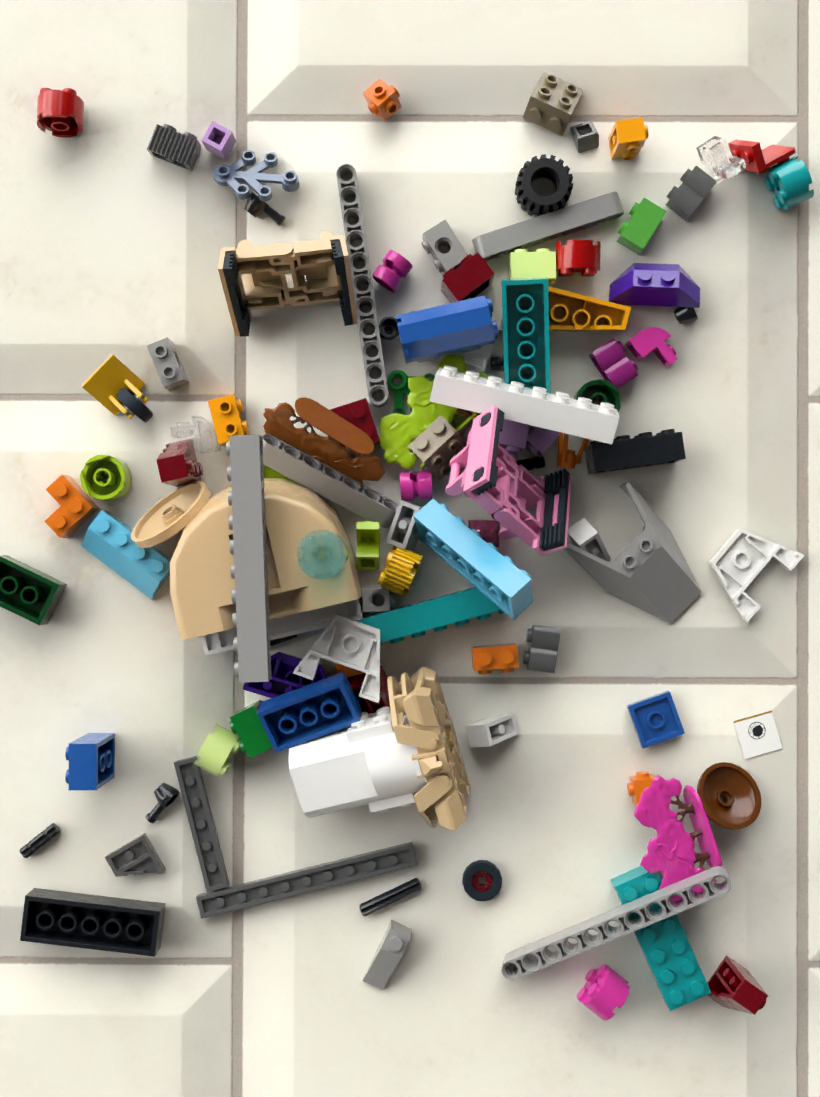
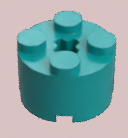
(789, 183)

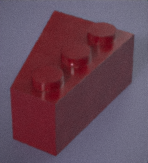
(179, 464)

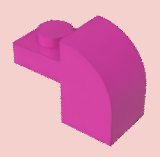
(652, 340)

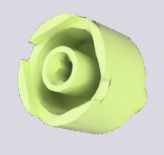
(218, 750)

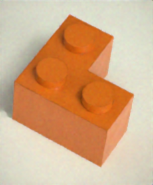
(74, 507)

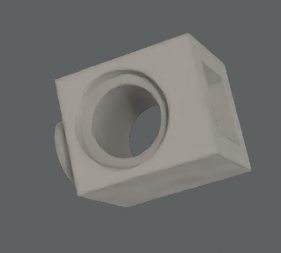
(369, 606)

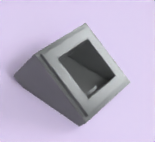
(585, 136)

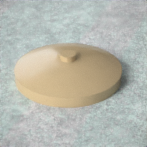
(170, 514)

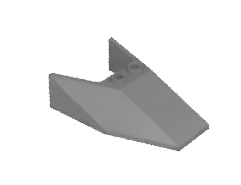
(649, 571)

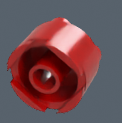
(60, 112)
(578, 257)

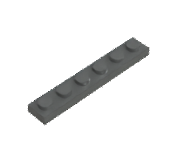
(201, 824)

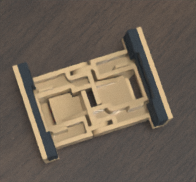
(267, 287)

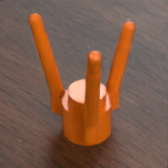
(567, 457)

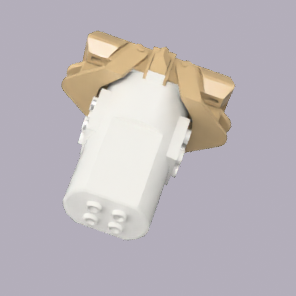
(388, 759)

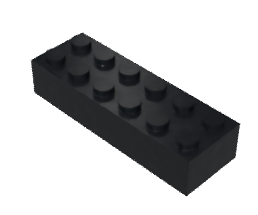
(92, 922)

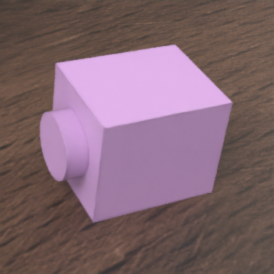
(219, 140)
(540, 440)

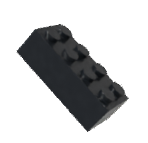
(635, 452)

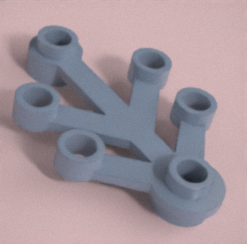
(227, 176)

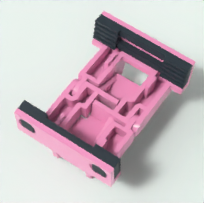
(510, 489)

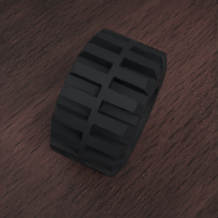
(549, 169)

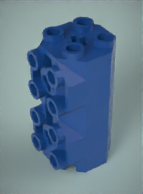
(447, 329)

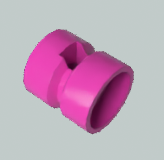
(392, 270)
(416, 485)

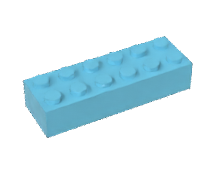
(474, 558)

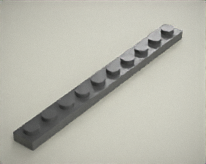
(306, 880)

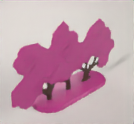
(673, 847)

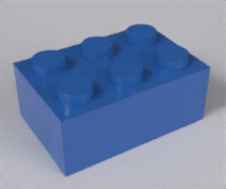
(90, 761)

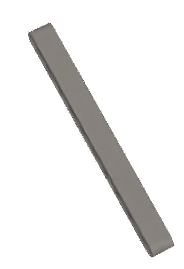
(358, 276)
(619, 914)

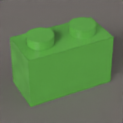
(641, 226)

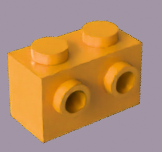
(627, 138)
(228, 418)

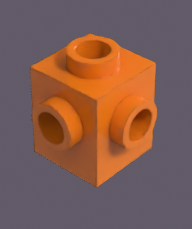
(382, 99)

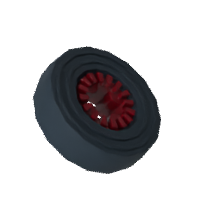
(483, 891)

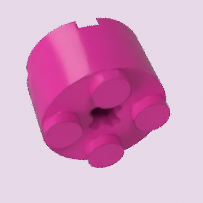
(603, 991)

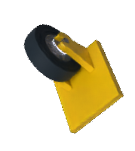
(115, 386)

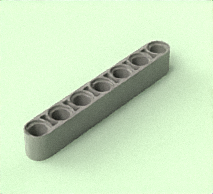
(548, 226)
(327, 481)

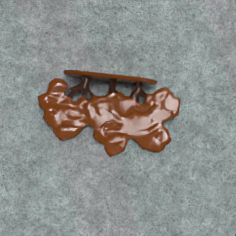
(326, 448)

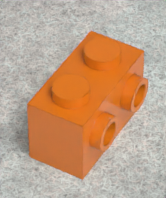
(494, 657)

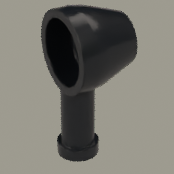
(257, 207)
(685, 315)
(390, 324)
(165, 796)

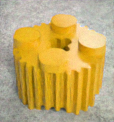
(399, 570)

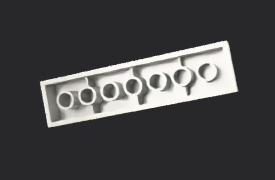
(525, 404)

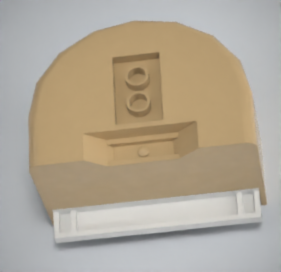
(297, 602)

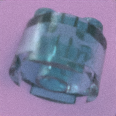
(311, 545)

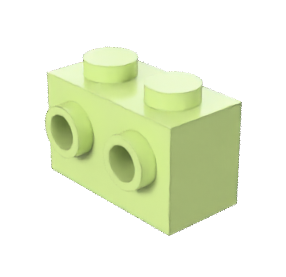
(533, 264)

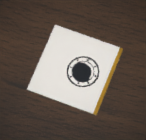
(758, 734)

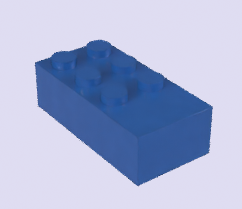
(309, 712)

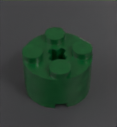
(601, 390)

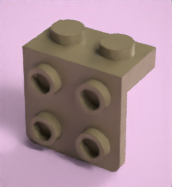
(552, 103)
(438, 446)

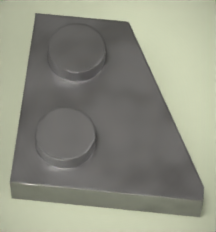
(135, 858)

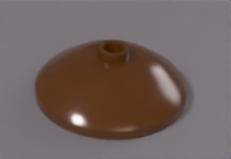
(738, 791)

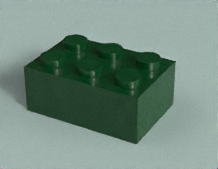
(28, 591)

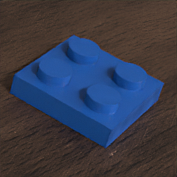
(655, 719)

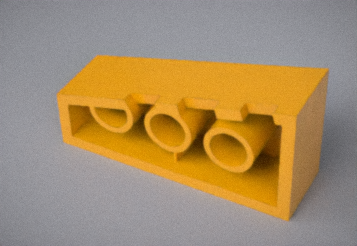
(584, 313)

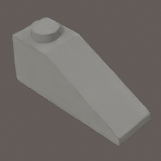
(387, 954)

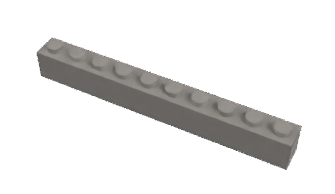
(249, 558)

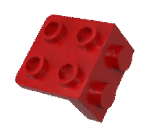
(760, 159)

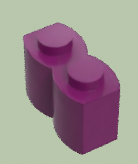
(614, 364)

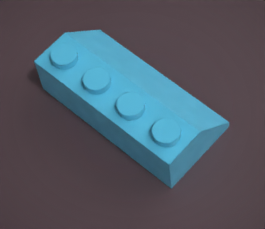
(112, 544)

